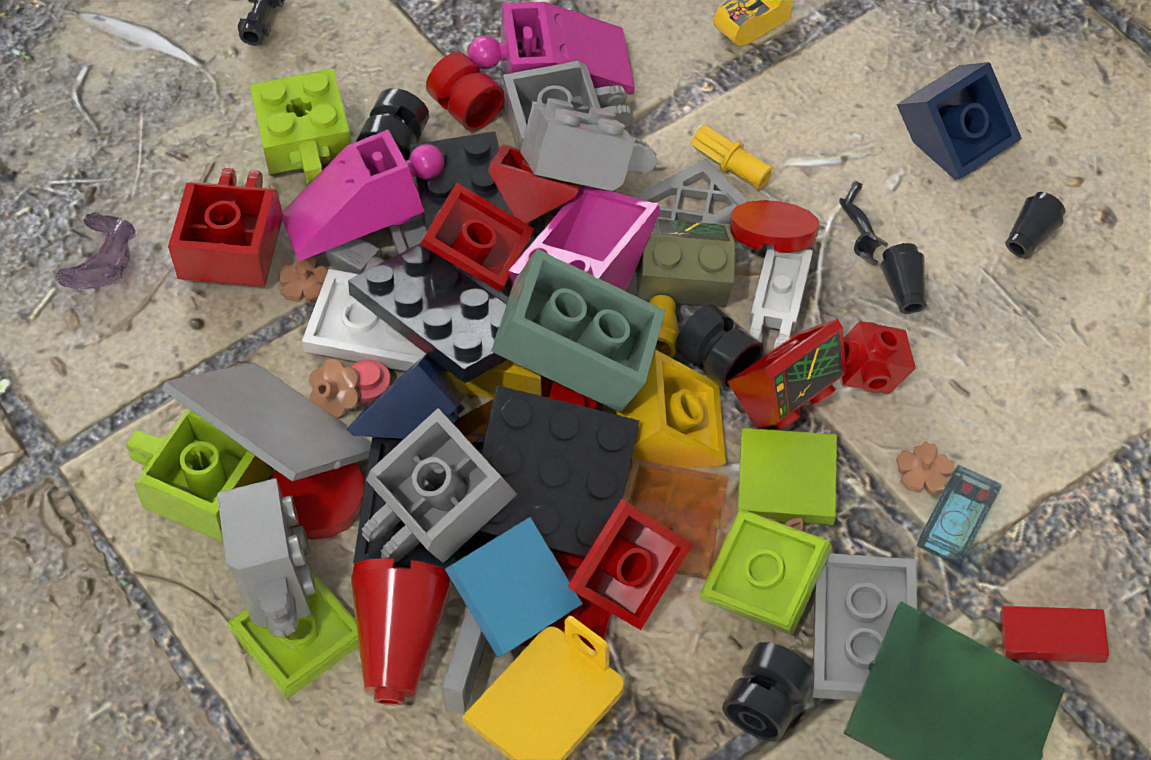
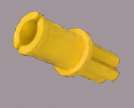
(732, 156)

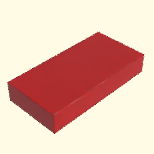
(1054, 634)

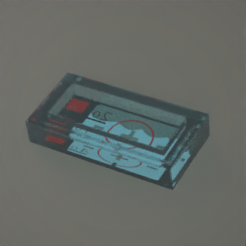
(959, 515)

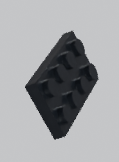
(434, 309)

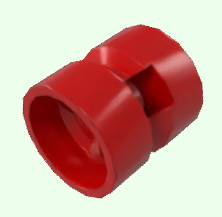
(465, 91)

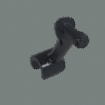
(867, 241)

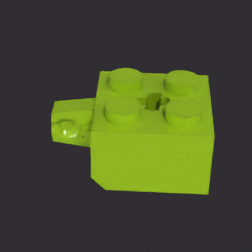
(301, 121)
(190, 469)

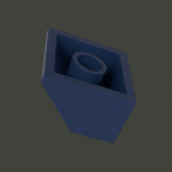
(960, 119)
(411, 401)

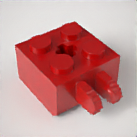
(226, 231)

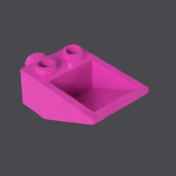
(550, 35)
(359, 194)
(597, 234)

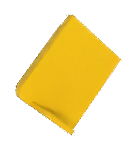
(548, 696)

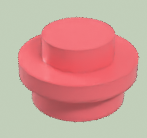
(373, 379)

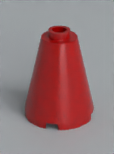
(396, 623)

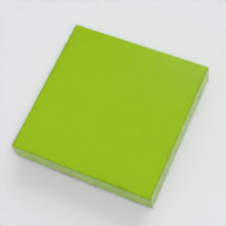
(788, 475)
(766, 571)
(304, 654)

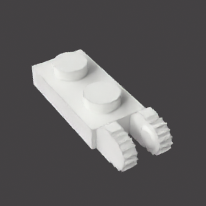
(780, 293)

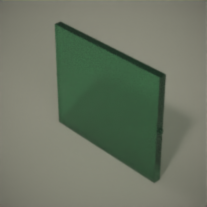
(949, 697)

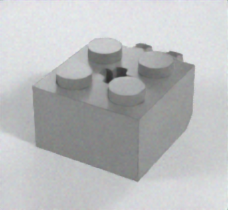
(562, 82)
(582, 146)
(409, 485)
(267, 554)

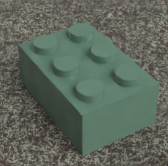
(579, 331)

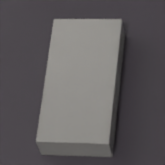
(464, 665)

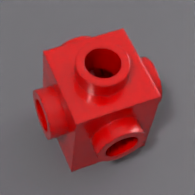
(877, 357)

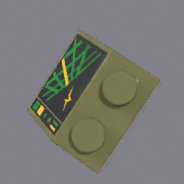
(688, 263)

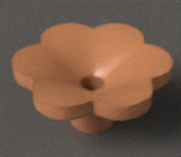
(335, 387)

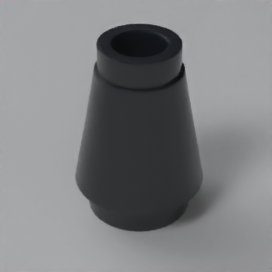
(1035, 223)
(905, 275)

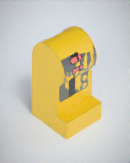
(749, 19)

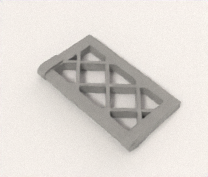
(678, 185)

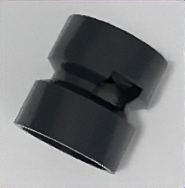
(401, 115)
(715, 342)
(766, 694)

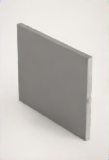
(270, 420)

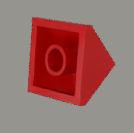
(523, 190)
(477, 236)
(630, 565)

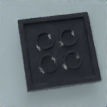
(561, 463)

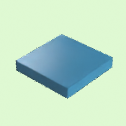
(513, 587)

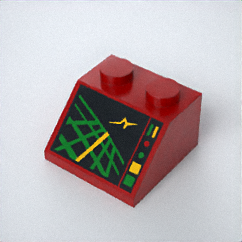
(792, 375)

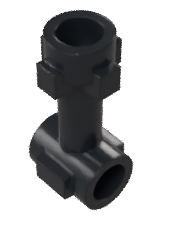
(255, 26)

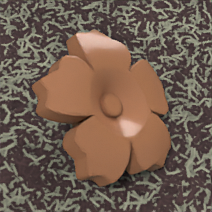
(303, 280)
(924, 470)

